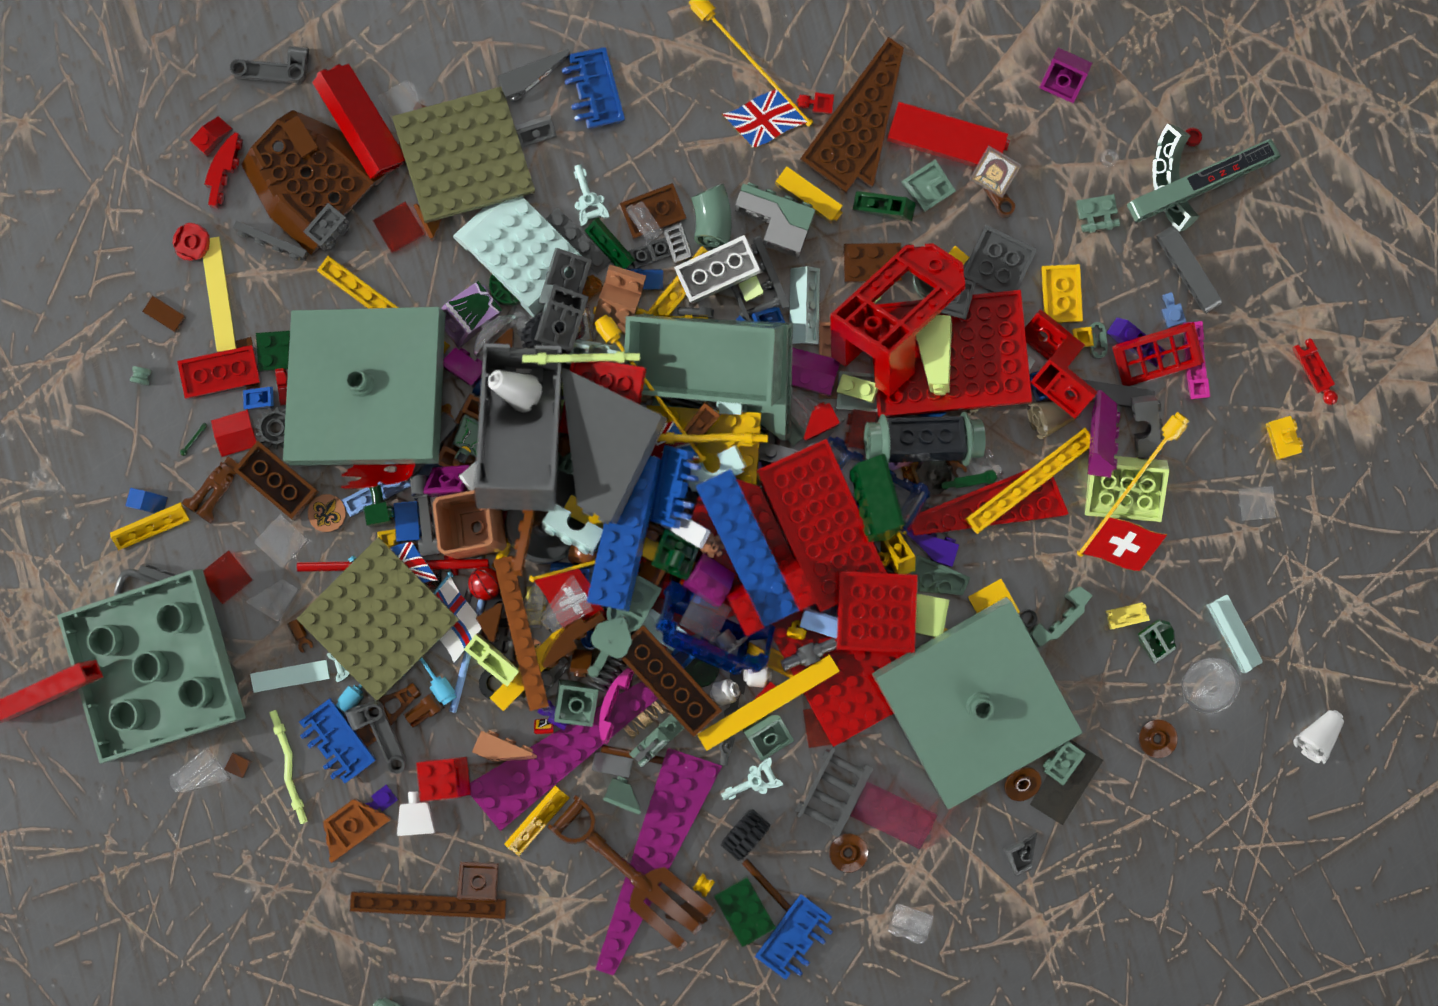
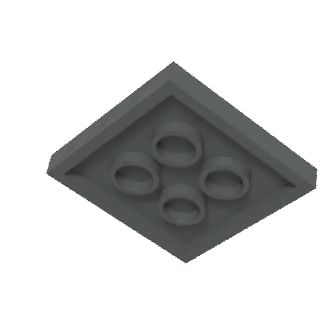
(998, 261)

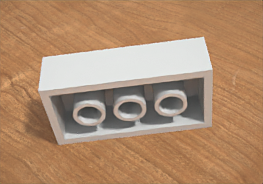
(718, 269)

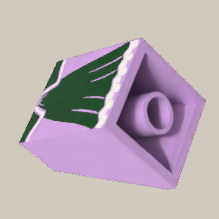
(468, 312)

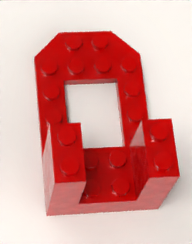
(866, 327)
(790, 569)

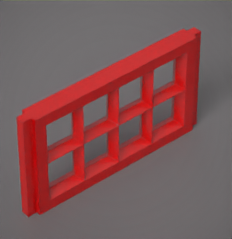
(1193, 345)

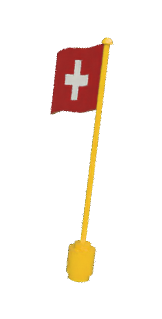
(1122, 540)
(552, 582)

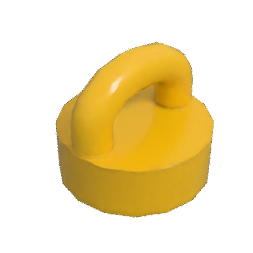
(796, 633)

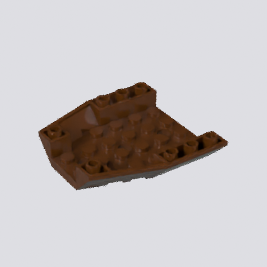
(295, 199)

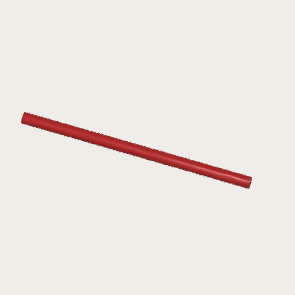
(433, 564)

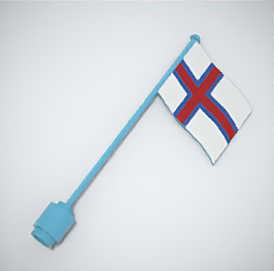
(454, 640)

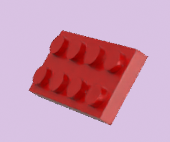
(219, 372)

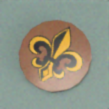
(326, 513)

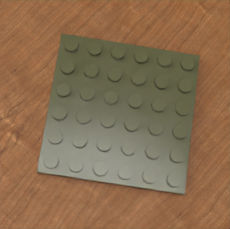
(463, 154)
(378, 619)

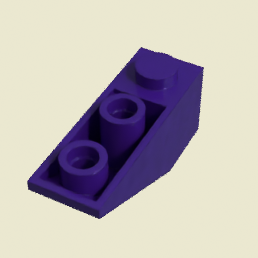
(1124, 330)
(936, 549)

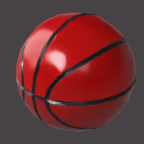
(484, 583)

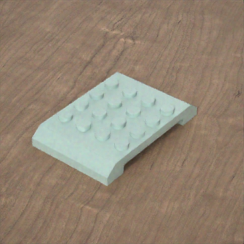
(515, 248)

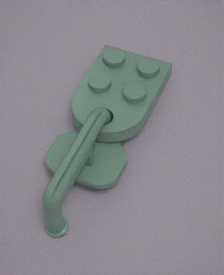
(614, 635)

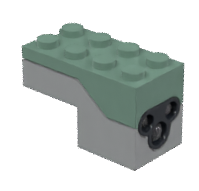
(786, 219)

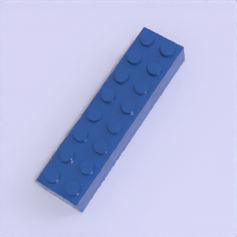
(623, 545)
(746, 547)

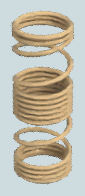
(644, 719)

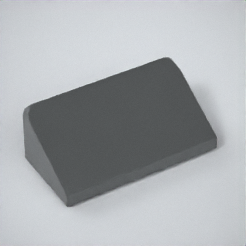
(535, 130)
(612, 764)

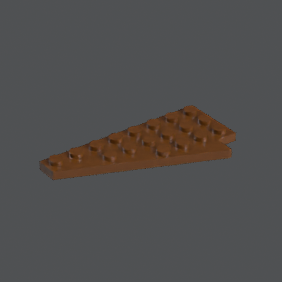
(855, 132)

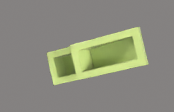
(491, 659)

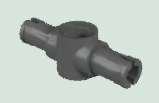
(808, 654)

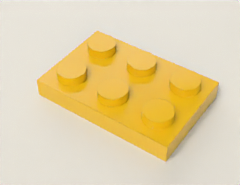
(1062, 293)

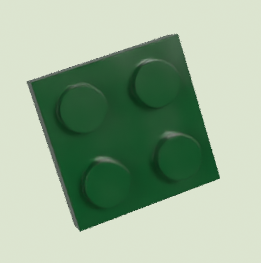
(272, 350)

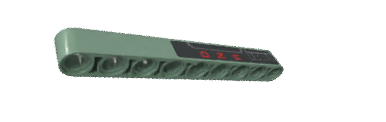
(1203, 180)

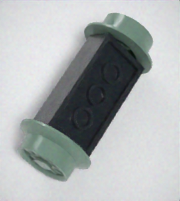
(925, 439)

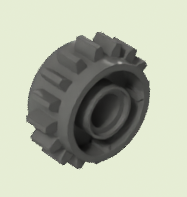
(266, 424)

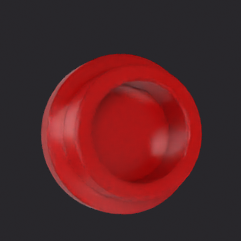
(1195, 138)

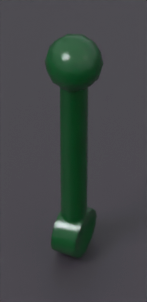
(183, 452)

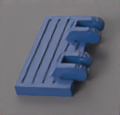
(596, 85)
(671, 487)
(337, 741)
(792, 936)

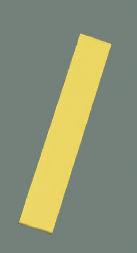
(219, 297)

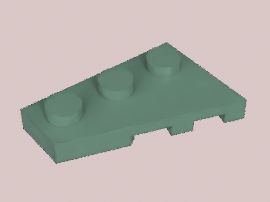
(938, 578)

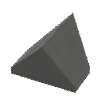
(1021, 854)

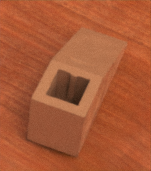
(496, 749)

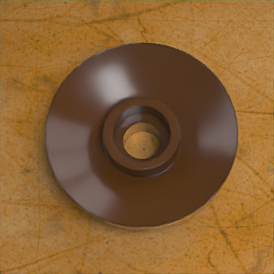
(1165, 745)
(1023, 784)
(848, 863)

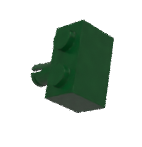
(379, 512)

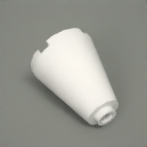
(516, 389)
(1320, 736)

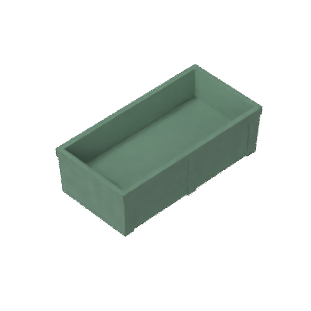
(707, 358)

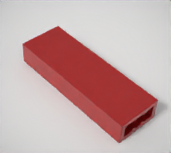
(359, 120)
(943, 135)
(49, 689)

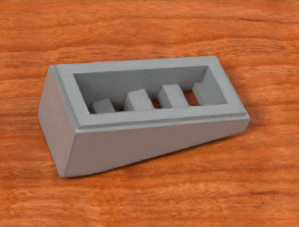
(683, 257)

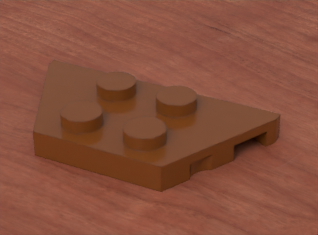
(351, 826)

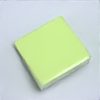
(751, 288)

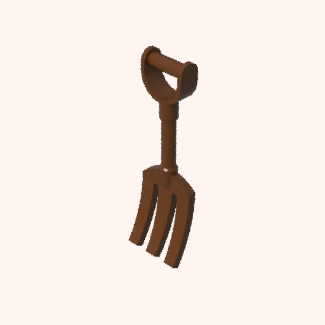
(645, 884)

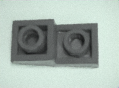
(650, 253)

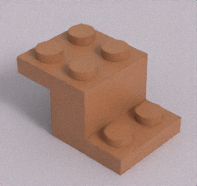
(620, 295)

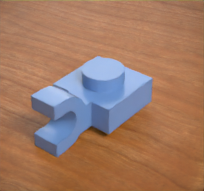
(1173, 313)

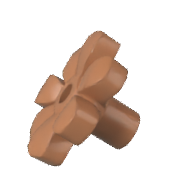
(708, 546)

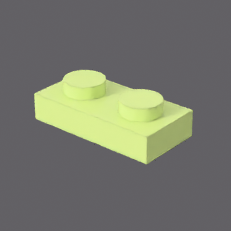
(857, 388)

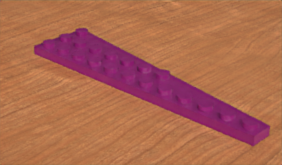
(520, 783)
(670, 814)

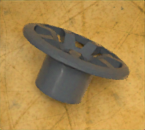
(728, 642)

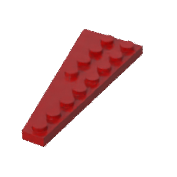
(951, 515)

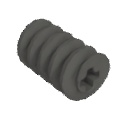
(607, 673)

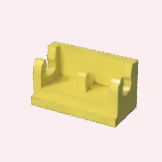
(1127, 615)

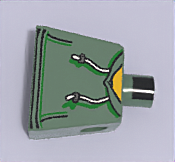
(466, 438)

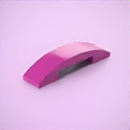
(1196, 376)
(622, 681)

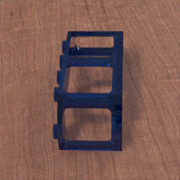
(700, 647)

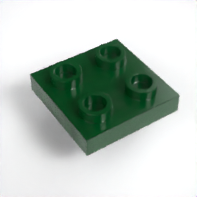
(675, 555)

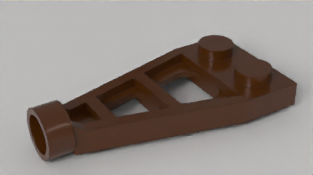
(366, 732)

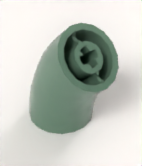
(712, 217)

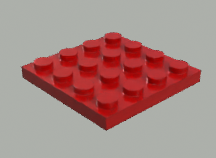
(616, 377)
(876, 612)

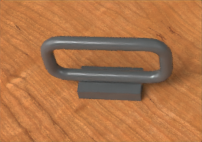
(146, 573)

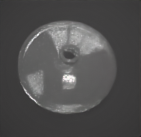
(492, 331)
(1205, 676)

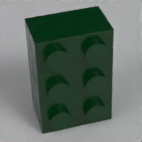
(744, 911)

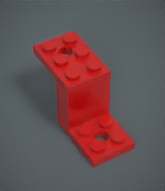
(1055, 376)

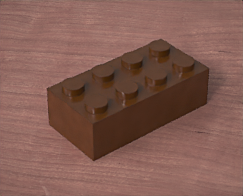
(276, 480)

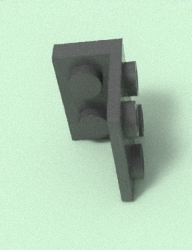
(327, 227)

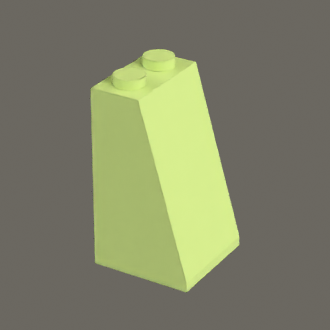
(935, 352)
(930, 615)

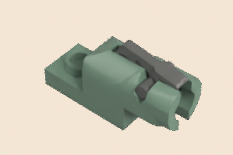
(656, 740)

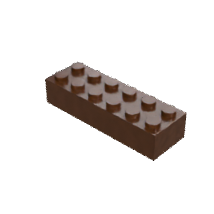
(670, 682)

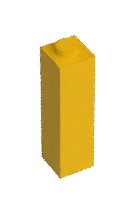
(806, 192)

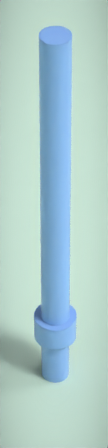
(464, 667)

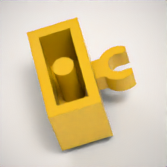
(1284, 437)
(897, 554)

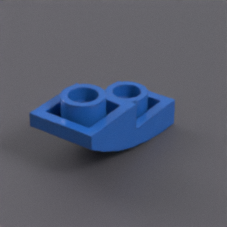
(654, 277)

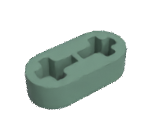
(1102, 341)

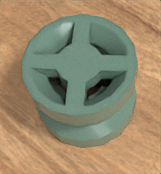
(140, 375)

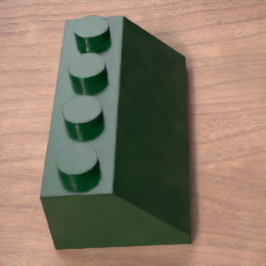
(876, 498)

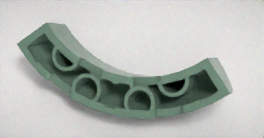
(1166, 170)

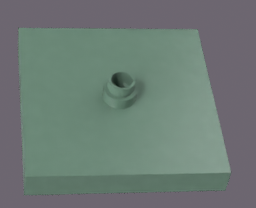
(364, 386)
(158, 665)
(977, 703)

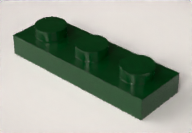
(609, 244)

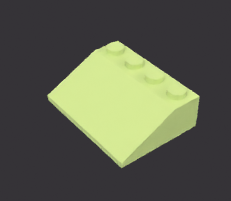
(1142, 502)

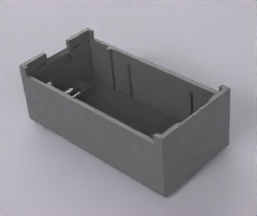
(518, 448)

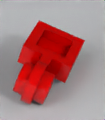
(821, 104)

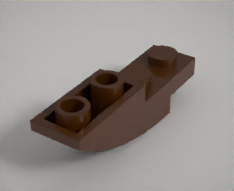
(564, 644)

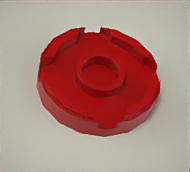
(191, 241)

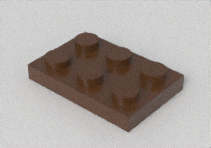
(662, 205)
(865, 259)

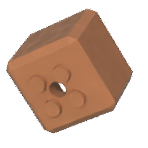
(454, 526)

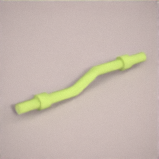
(619, 357)
(297, 803)

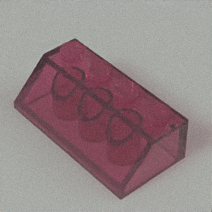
(893, 815)

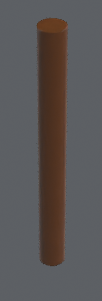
(625, 753)
(767, 886)

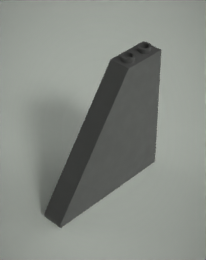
(607, 444)

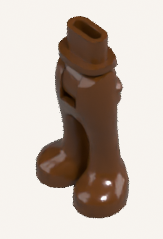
(220, 481)

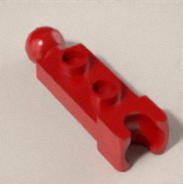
(1316, 371)

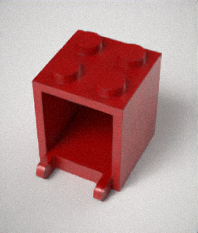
(443, 779)

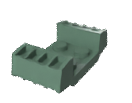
(1078, 598)

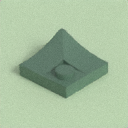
(928, 185)

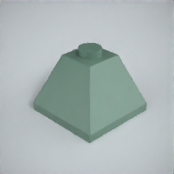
(575, 703)
(768, 735)
(622, 795)

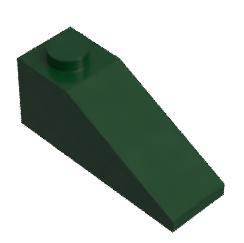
(884, 205)

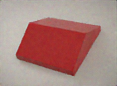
(234, 433)

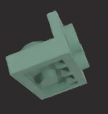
(1063, 762)

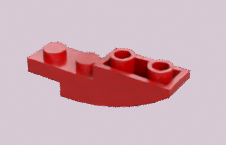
(224, 161)

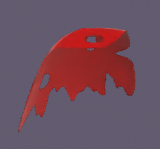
(375, 473)

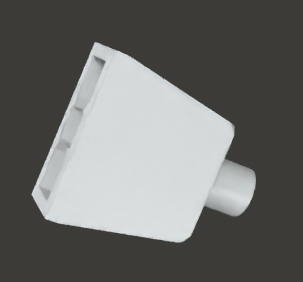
(415, 817)

